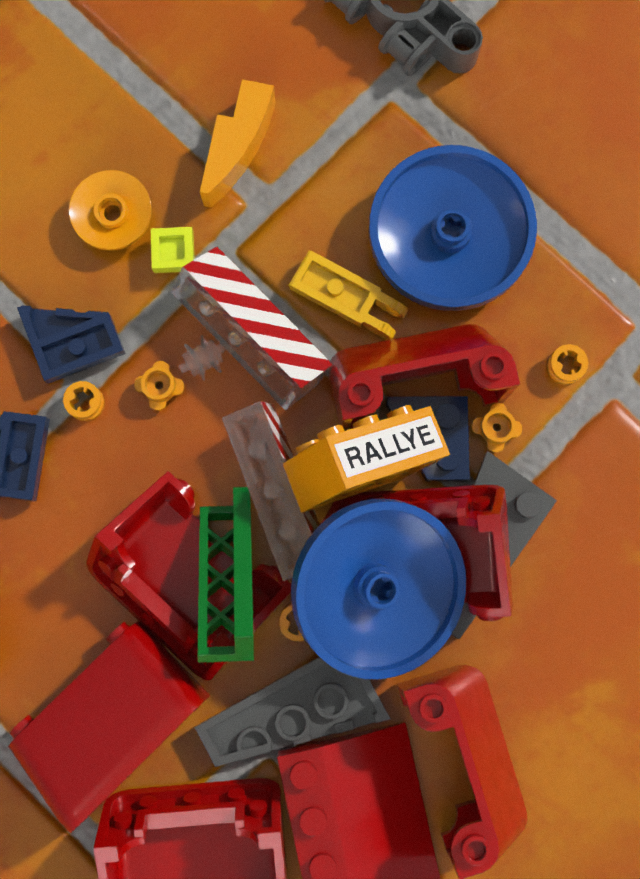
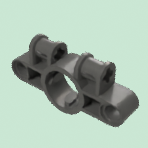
(420, 34)

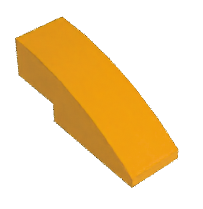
(237, 140)

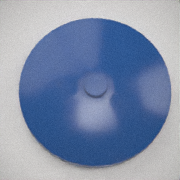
(452, 227)
(378, 588)

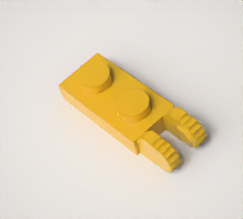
(345, 294)

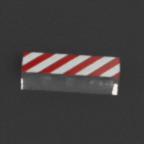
(250, 327)
(261, 451)

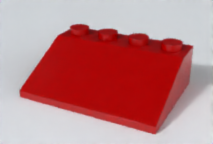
(358, 807)

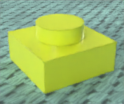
(171, 248)

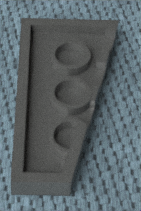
(525, 512)
(290, 712)

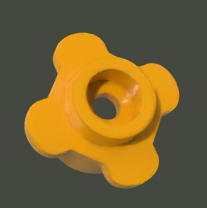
(147, 384)
(496, 439)

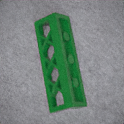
(241, 589)

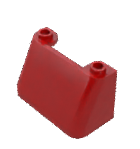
(466, 350)
(480, 527)
(152, 570)
(105, 723)
(497, 814)
(193, 832)

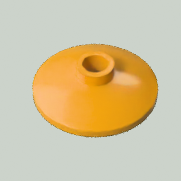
(100, 195)

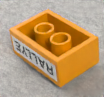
(364, 457)

